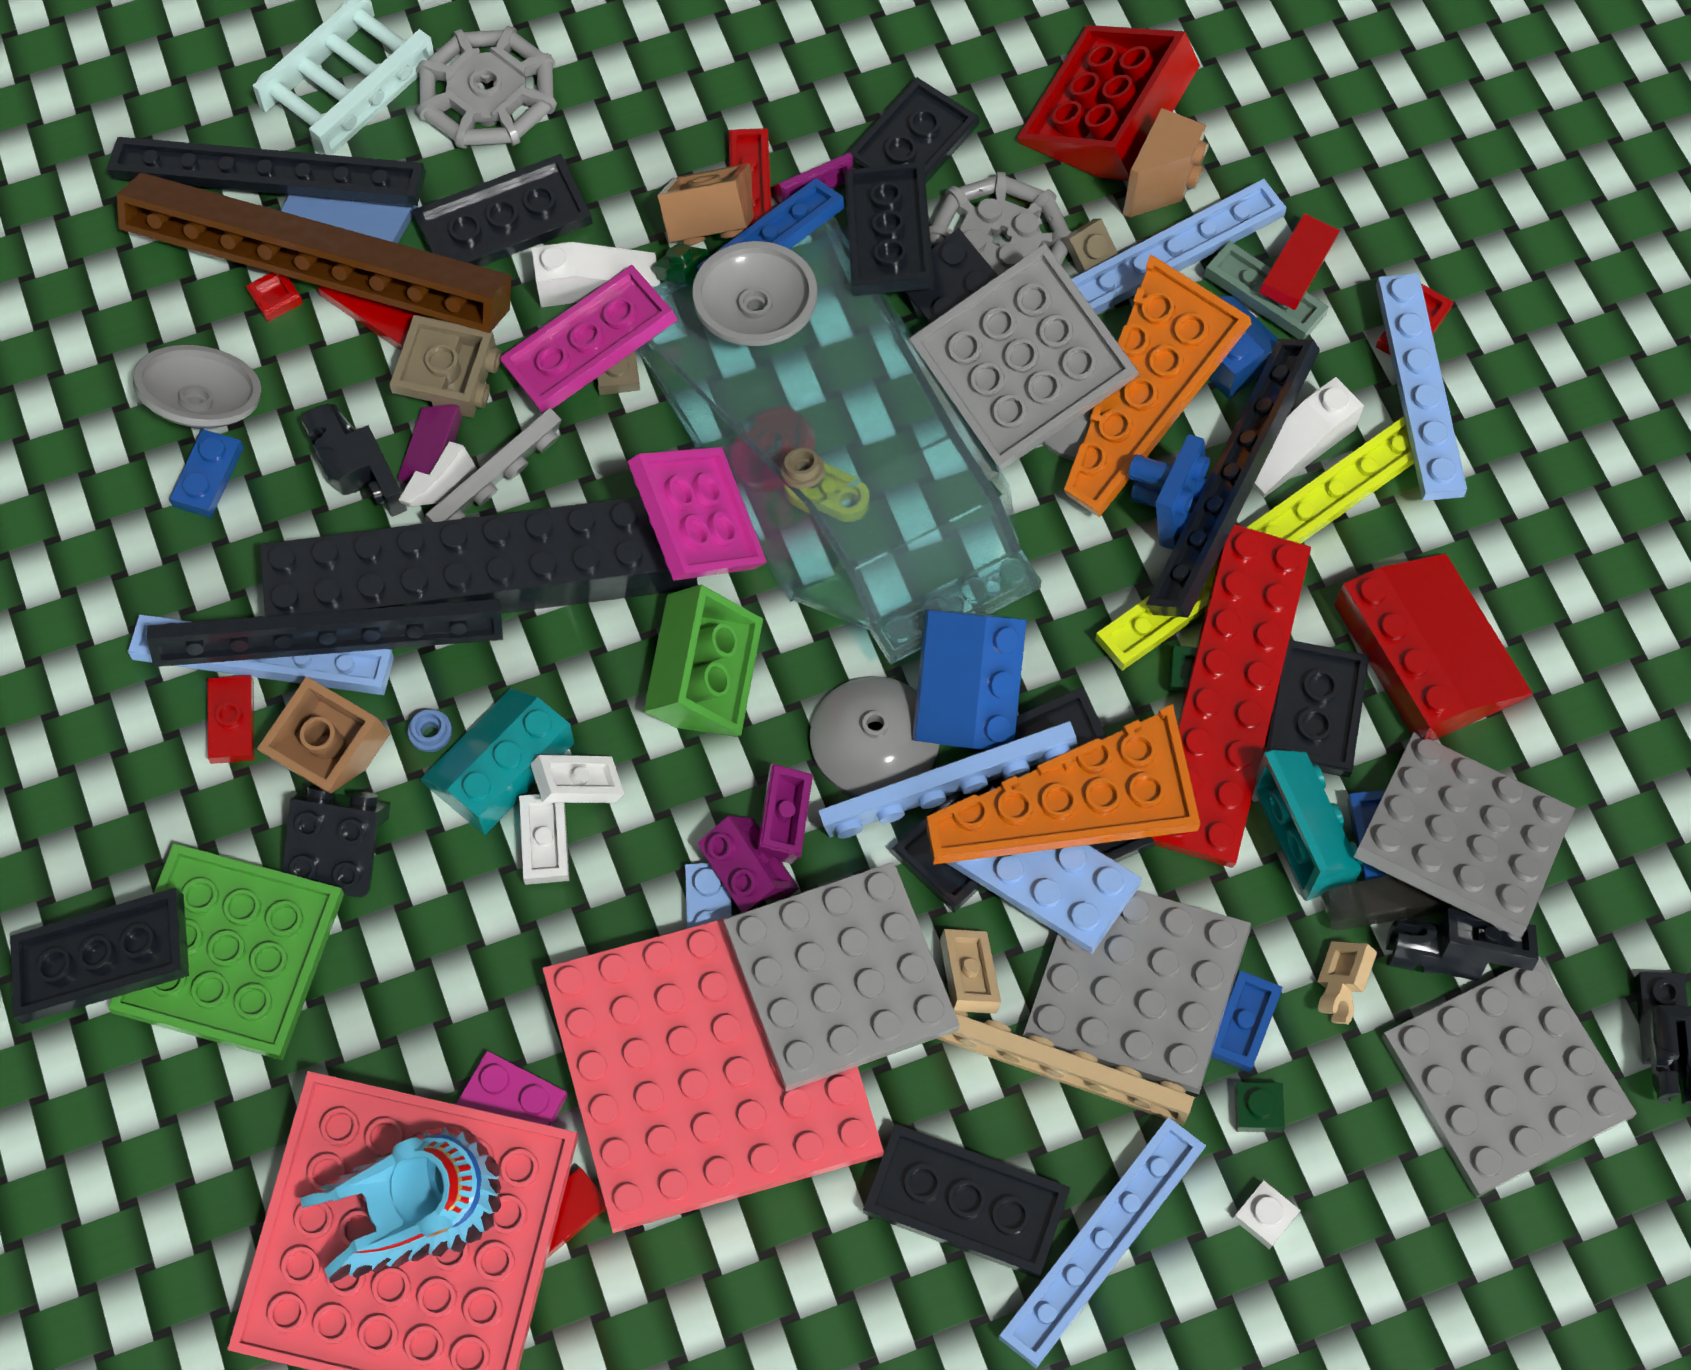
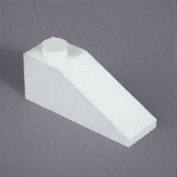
(574, 270)
(1309, 432)

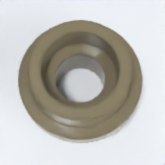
(802, 468)

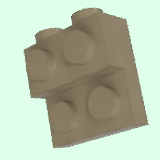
(446, 364)

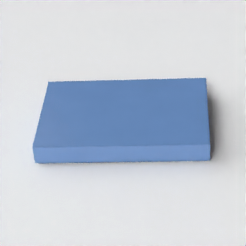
(374, 219)

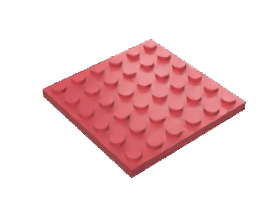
(685, 1085)
(429, 1312)

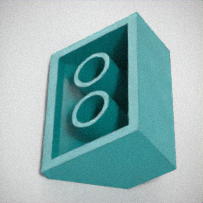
(493, 759)
(1305, 822)

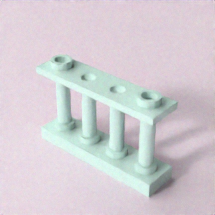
(355, 105)

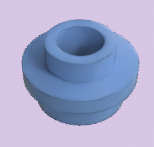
(427, 719)

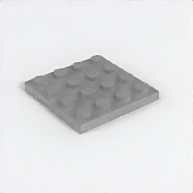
(1023, 357)
(1466, 834)
(840, 976)
(1146, 992)
(1507, 1076)

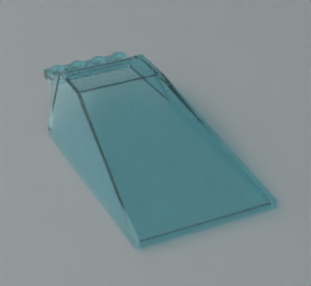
(907, 492)

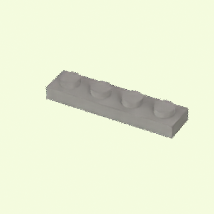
(506, 462)

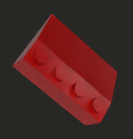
(1110, 97)
(1430, 645)

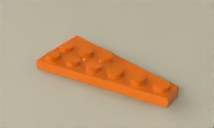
(1175, 343)
(1090, 795)

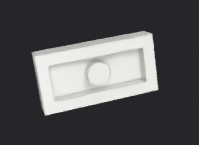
(577, 779)
(543, 840)

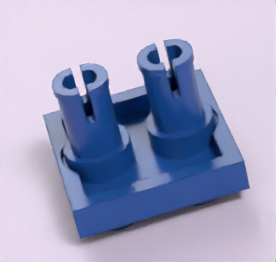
(1171, 487)

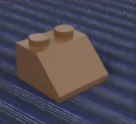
(1166, 164)
(707, 204)
(324, 737)

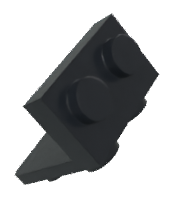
(334, 838)

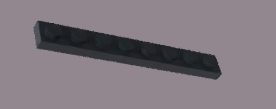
(269, 170)
(1232, 478)
(324, 632)

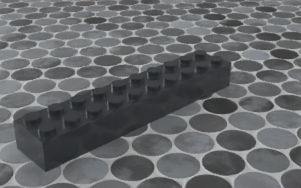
(515, 557)

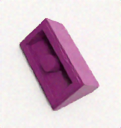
(829, 173)
(430, 437)
(785, 813)

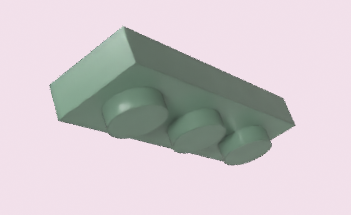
(1243, 278)

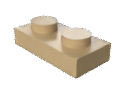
(970, 971)

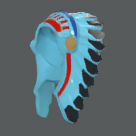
(420, 1198)

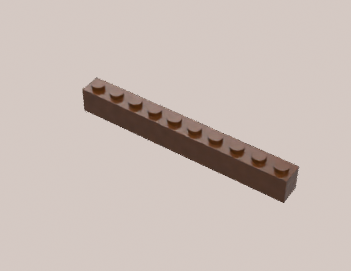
(315, 252)

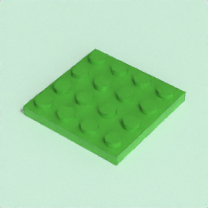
(249, 952)

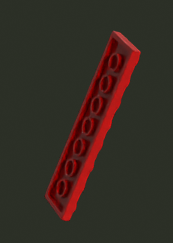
(1236, 685)

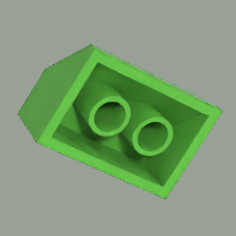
(703, 662)

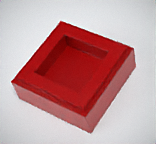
(274, 295)

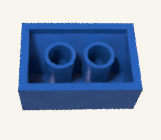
(969, 679)

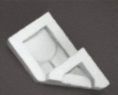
(449, 472)

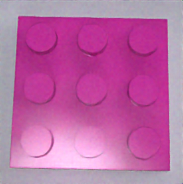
(697, 512)

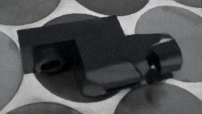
(351, 457)
(1459, 946)
(1665, 1032)

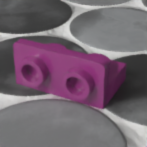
(742, 867)

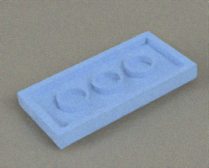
(1063, 888)

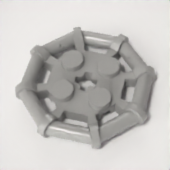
(489, 105)
(1004, 218)

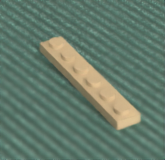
(1074, 1069)

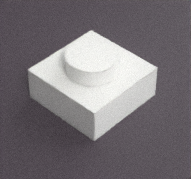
(1266, 1214)

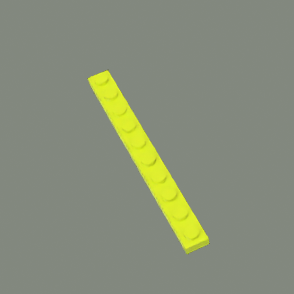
(1293, 519)

